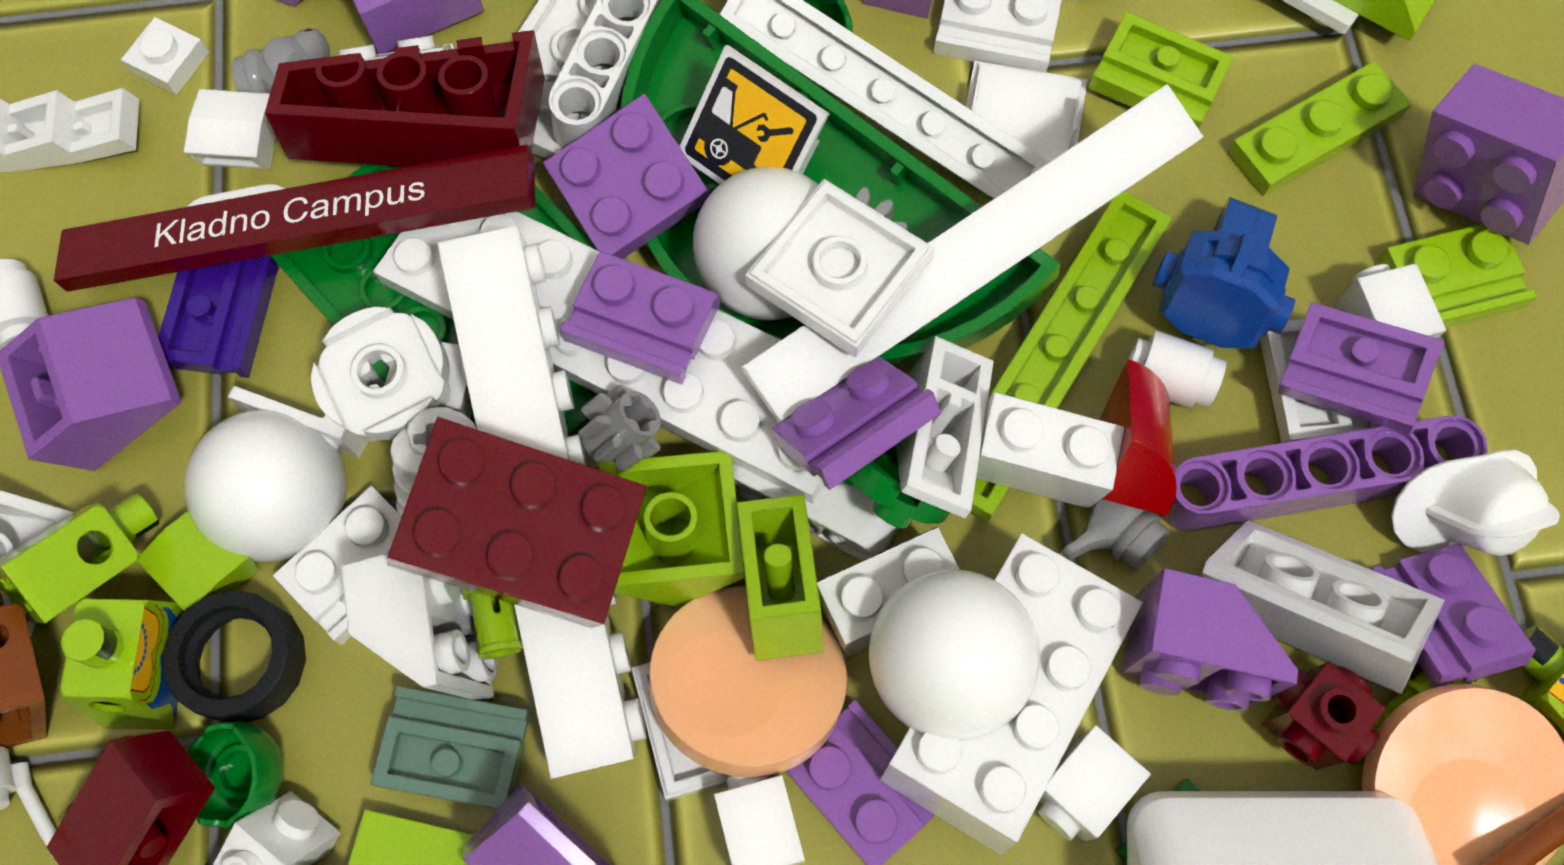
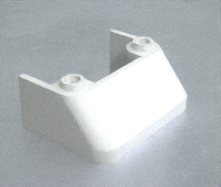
(1275, 829)

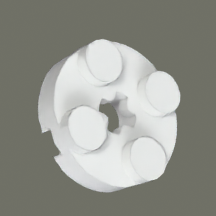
(347, 363)

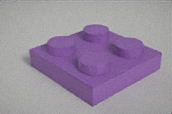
(627, 179)

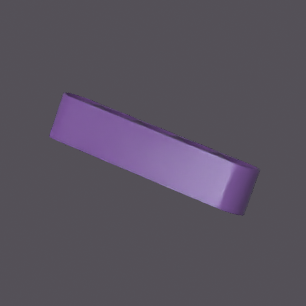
(1293, 488)

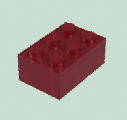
(517, 524)

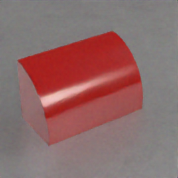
(1146, 457)

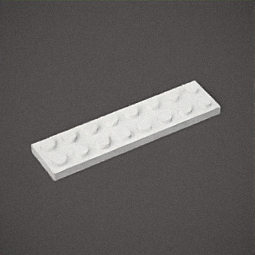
(710, 408)

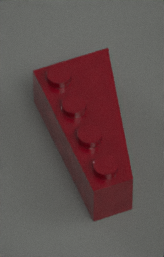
(409, 103)

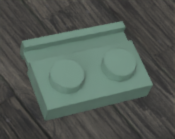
(451, 748)

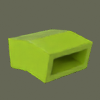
(191, 565)

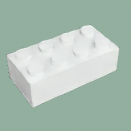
(997, 780)

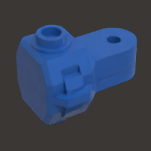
(1227, 281)

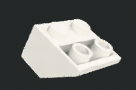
(417, 627)

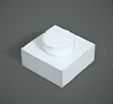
(165, 56)

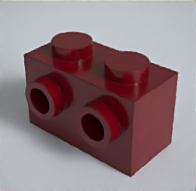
(133, 804)

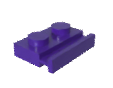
(217, 316)

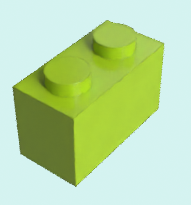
(780, 577)

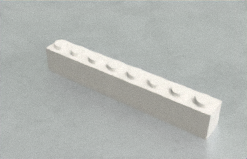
(523, 400)

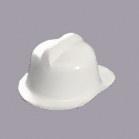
(1474, 501)

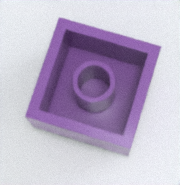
(1496, 154)

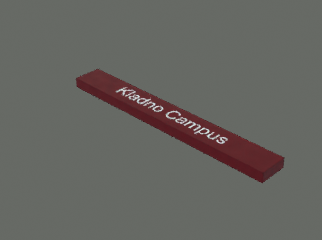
(297, 218)

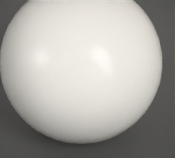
(739, 226)
(264, 485)
(954, 654)

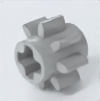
(620, 427)

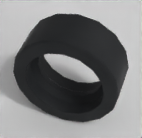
(196, 627)

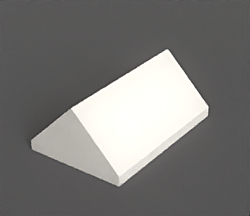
(1328, 603)

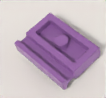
(640, 317)
(1361, 367)
(855, 421)
(1474, 628)
(848, 791)

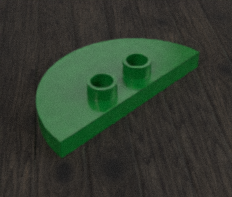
(673, 72)

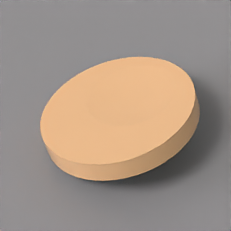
(736, 710)
(1469, 767)

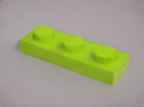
(1318, 128)

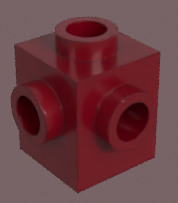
(1305, 712)

